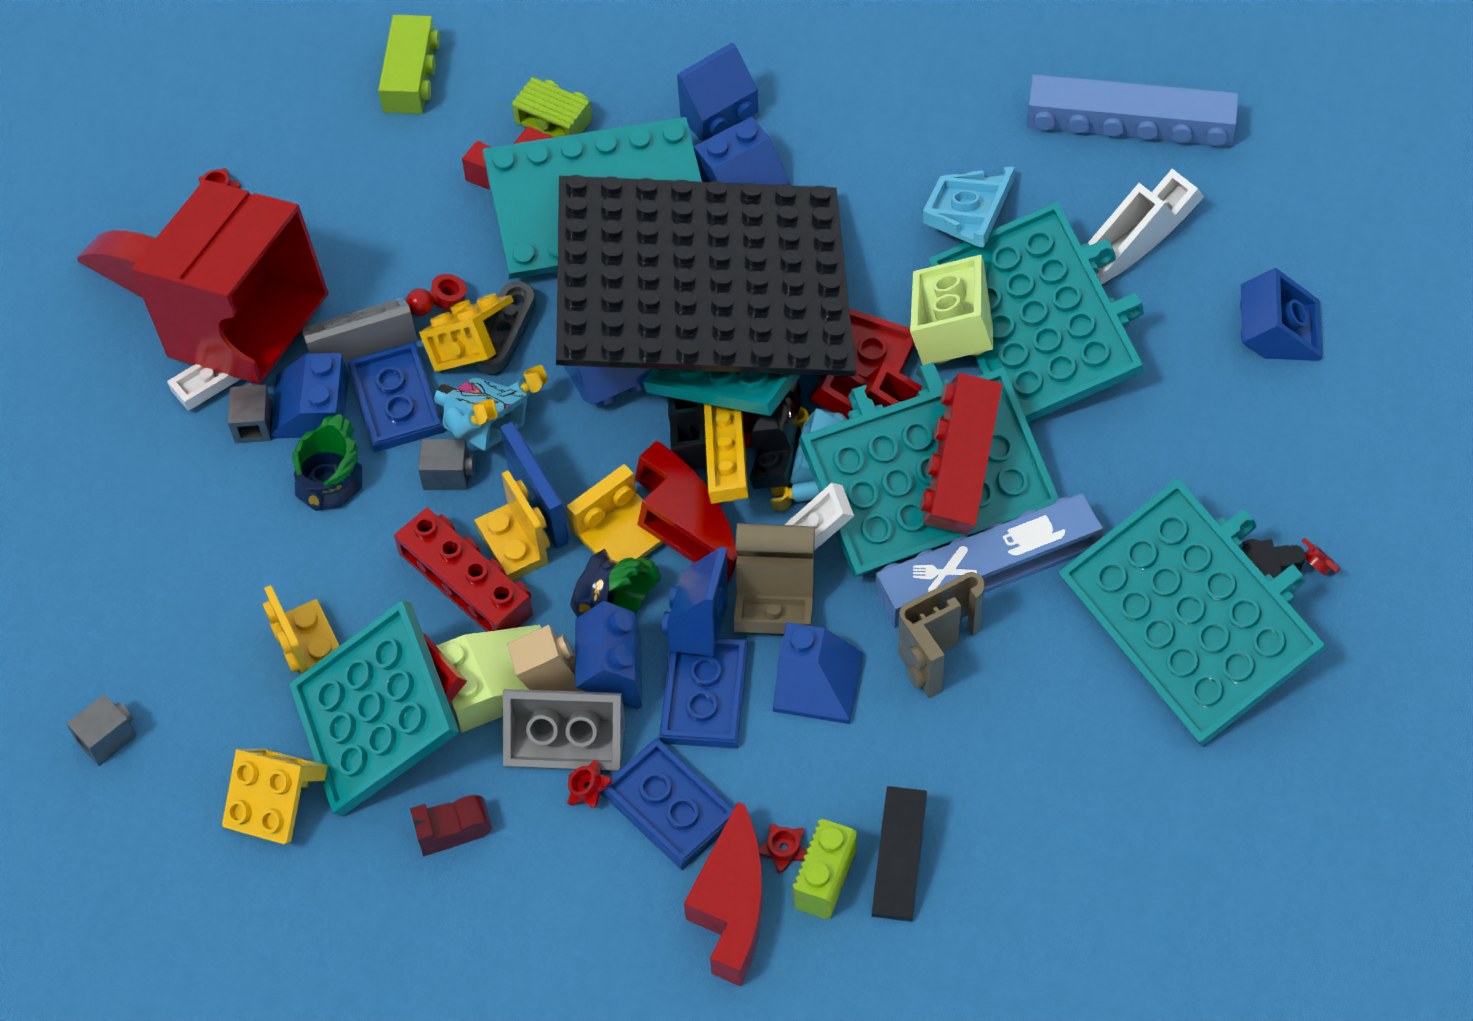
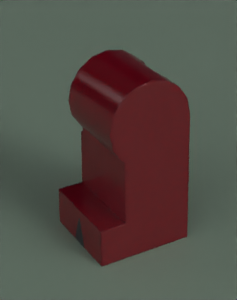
(451, 823)

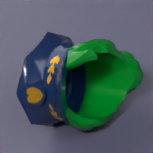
(327, 464)
(615, 582)

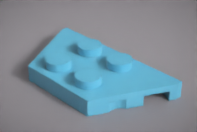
(968, 204)

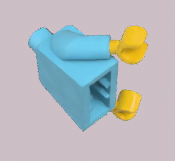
(481, 407)
(803, 483)

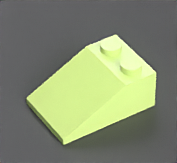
(951, 311)
(488, 669)

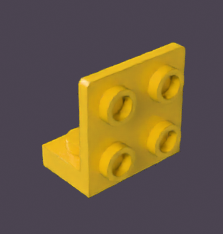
(461, 335)
(609, 518)
(515, 531)
(300, 631)
(267, 792)

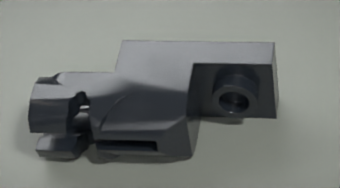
(776, 442)

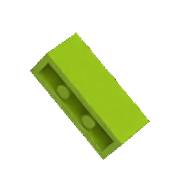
(408, 64)

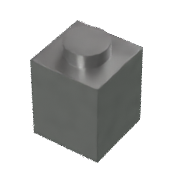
(250, 413)
(445, 464)
(102, 728)

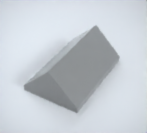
(363, 331)
(562, 729)

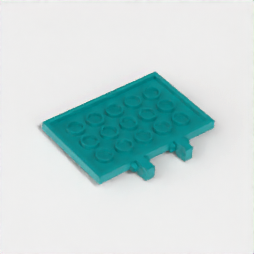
(527, 175)
(1051, 313)
(884, 464)
(1194, 609)

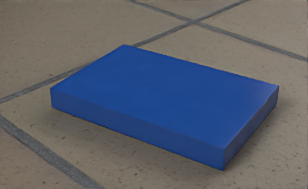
(395, 396)
(541, 492)
(705, 696)
(668, 803)

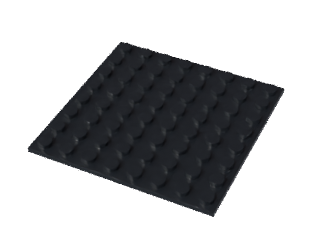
(701, 277)

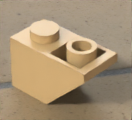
(544, 661)

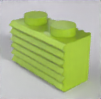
(551, 109)
(824, 868)

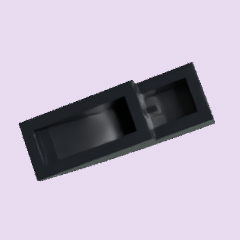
(688, 431)
(899, 853)

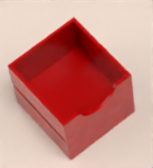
(231, 281)

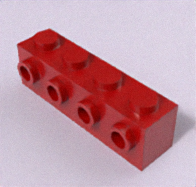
(961, 453)
(463, 572)

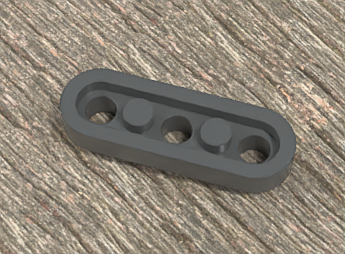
(509, 318)

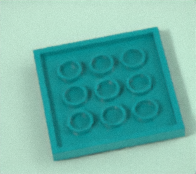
(734, 390)
(373, 708)

